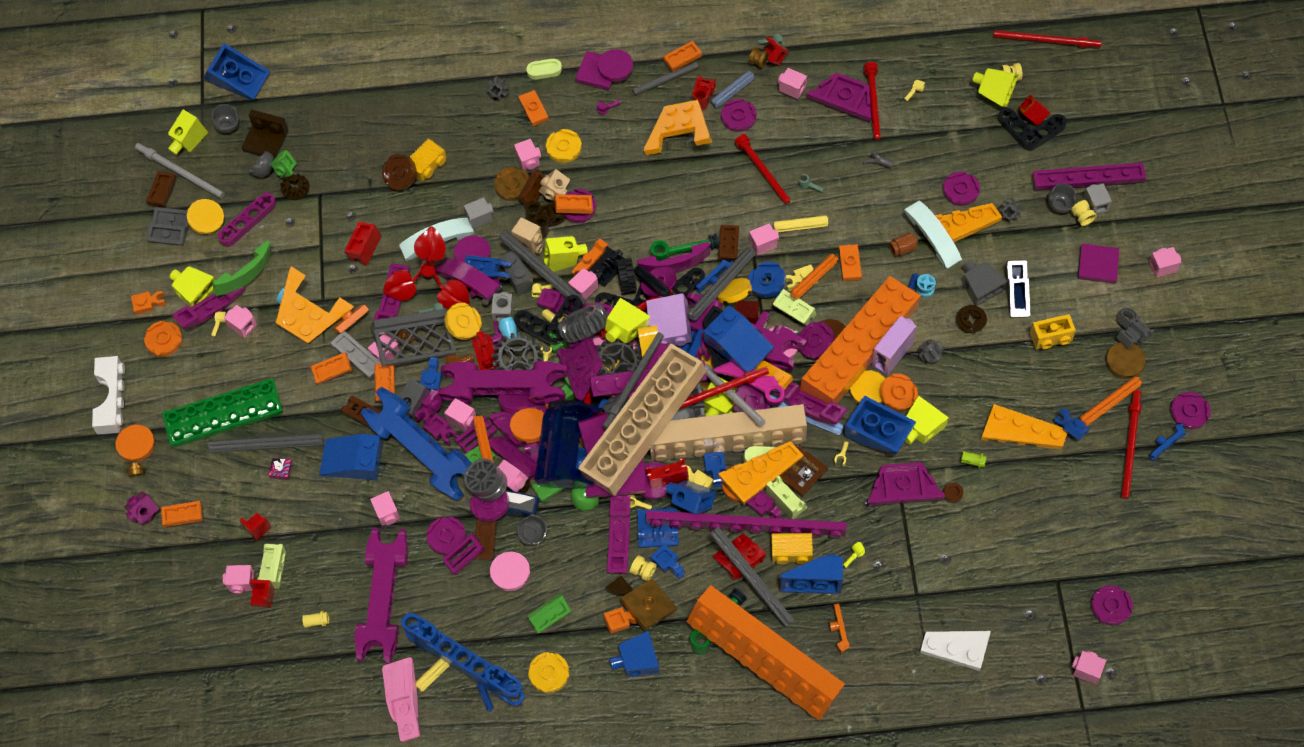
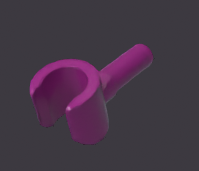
(603, 108)
(498, 336)
(702, 350)

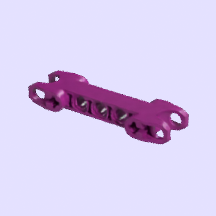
(780, 337)
(534, 382)
(377, 629)

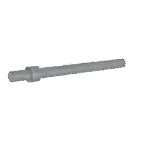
(152, 155)
(734, 397)

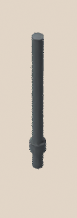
(615, 409)

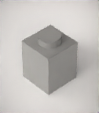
(1098, 198)
(479, 212)

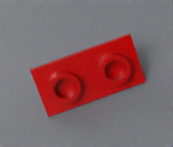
(484, 349)

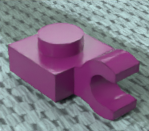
(430, 405)
(764, 504)

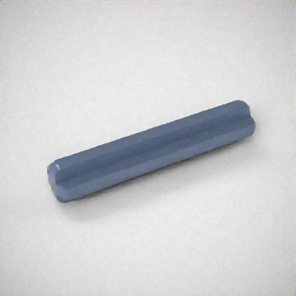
(732, 89)

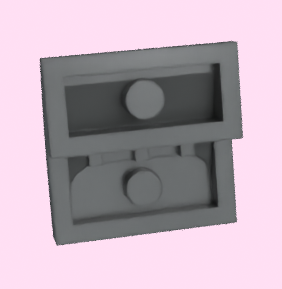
(168, 226)

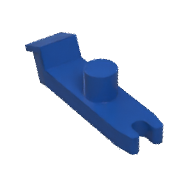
(713, 276)
(1165, 444)

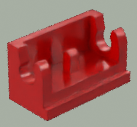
(363, 242)
(668, 473)

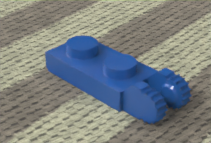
(488, 266)

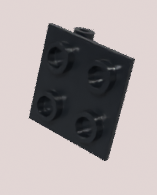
(605, 266)

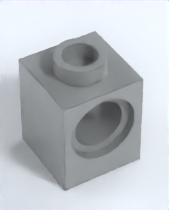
(502, 299)

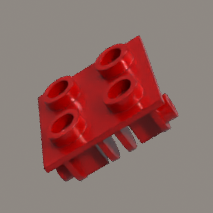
(748, 549)

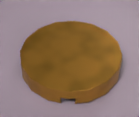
(510, 183)
(1125, 361)

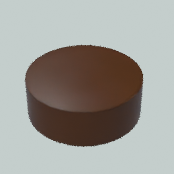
(953, 493)

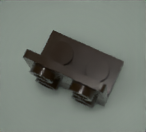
(265, 133)

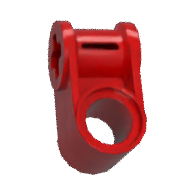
(703, 91)

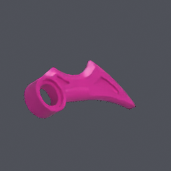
(765, 383)

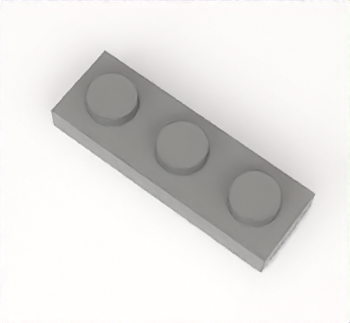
(357, 354)

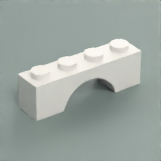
(108, 416)

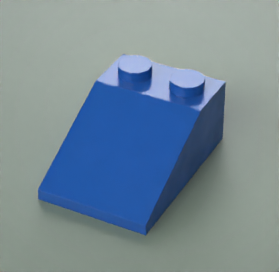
(236, 73)
(737, 340)
(878, 426)
(352, 457)
(817, 576)

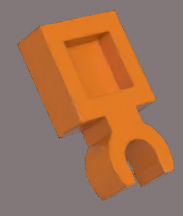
(144, 302)
(618, 620)

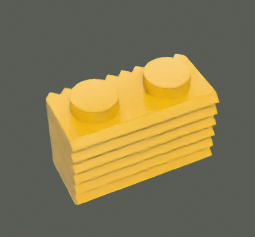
(427, 159)
(792, 548)

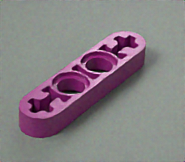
(249, 221)

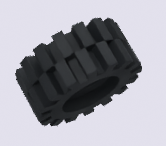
(626, 275)

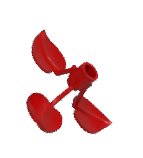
(429, 247)

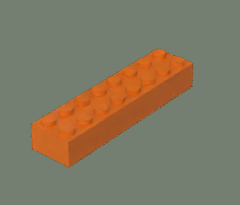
(854, 347)
(765, 652)

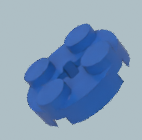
(771, 288)

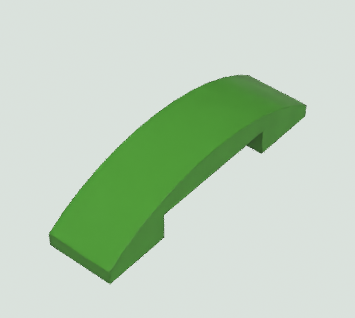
(228, 283)

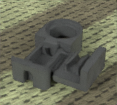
(1135, 328)

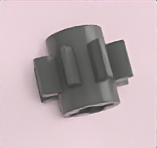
(499, 83)
(1007, 213)
(930, 351)

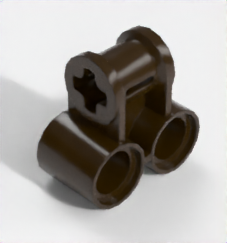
(544, 216)

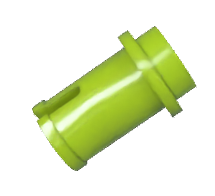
(974, 459)

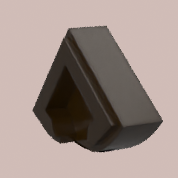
(619, 587)

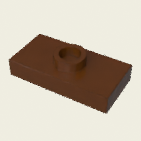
(161, 189)
(531, 189)
(728, 242)
(486, 534)

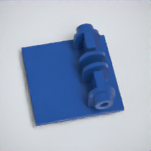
(653, 536)

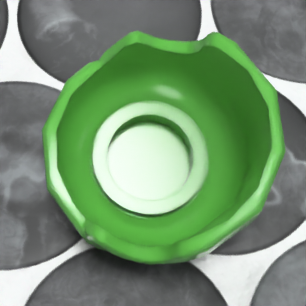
(580, 500)

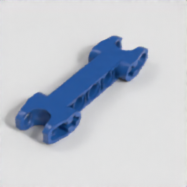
(395, 421)
(493, 677)

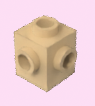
(553, 184)

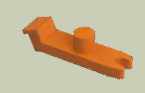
(591, 257)
(839, 625)

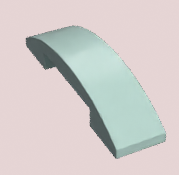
(448, 229)
(935, 233)

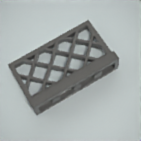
(406, 323)

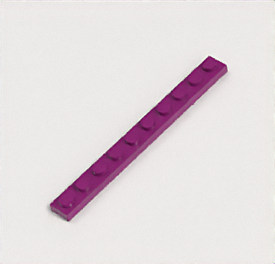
(739, 523)

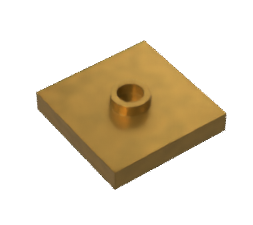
(648, 604)

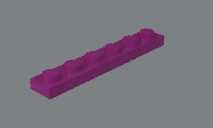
(1090, 175)
(616, 382)

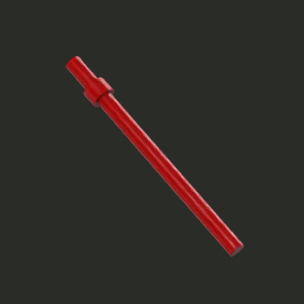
(1082, 42)
(749, 377)
(1134, 410)

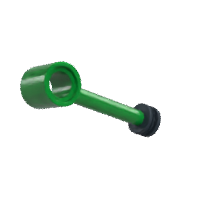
(662, 246)
(736, 596)

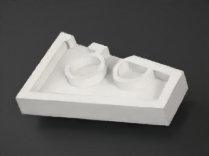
(957, 647)

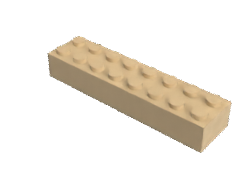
(642, 419)
(730, 433)

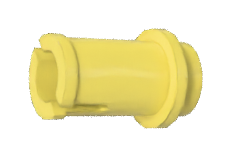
(316, 619)

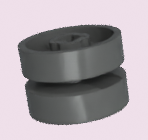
(485, 480)

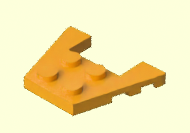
(678, 120)
(303, 317)

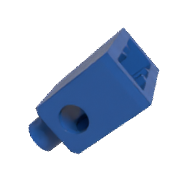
(691, 496)
(636, 657)

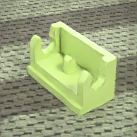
(794, 307)
(785, 498)
(272, 564)

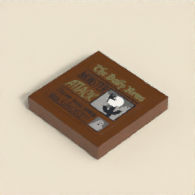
(804, 473)

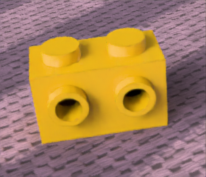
(1052, 332)

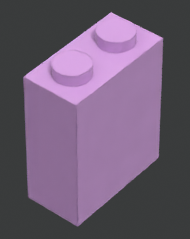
(671, 318)
(894, 345)

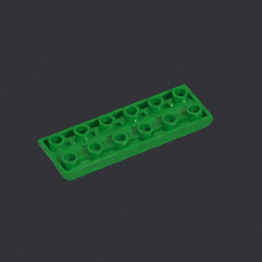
(222, 413)

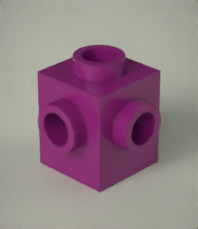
(140, 508)

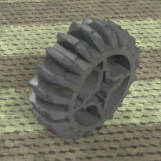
(583, 323)
(527, 345)
(615, 351)

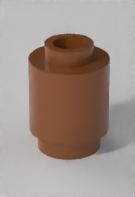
(903, 244)

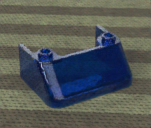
(560, 445)

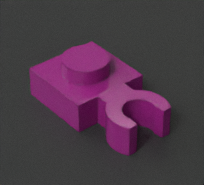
(440, 428)

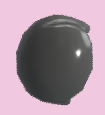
(225, 118)
(262, 167)
(1062, 198)
(532, 530)

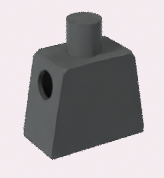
(982, 282)
(414, 394)

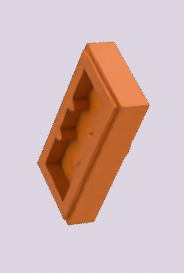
(682, 56)
(533, 108)
(573, 204)
(850, 262)
(349, 318)
(331, 368)
(383, 378)
(181, 514)

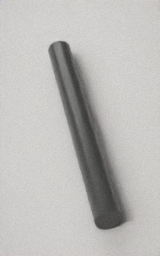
(672, 75)

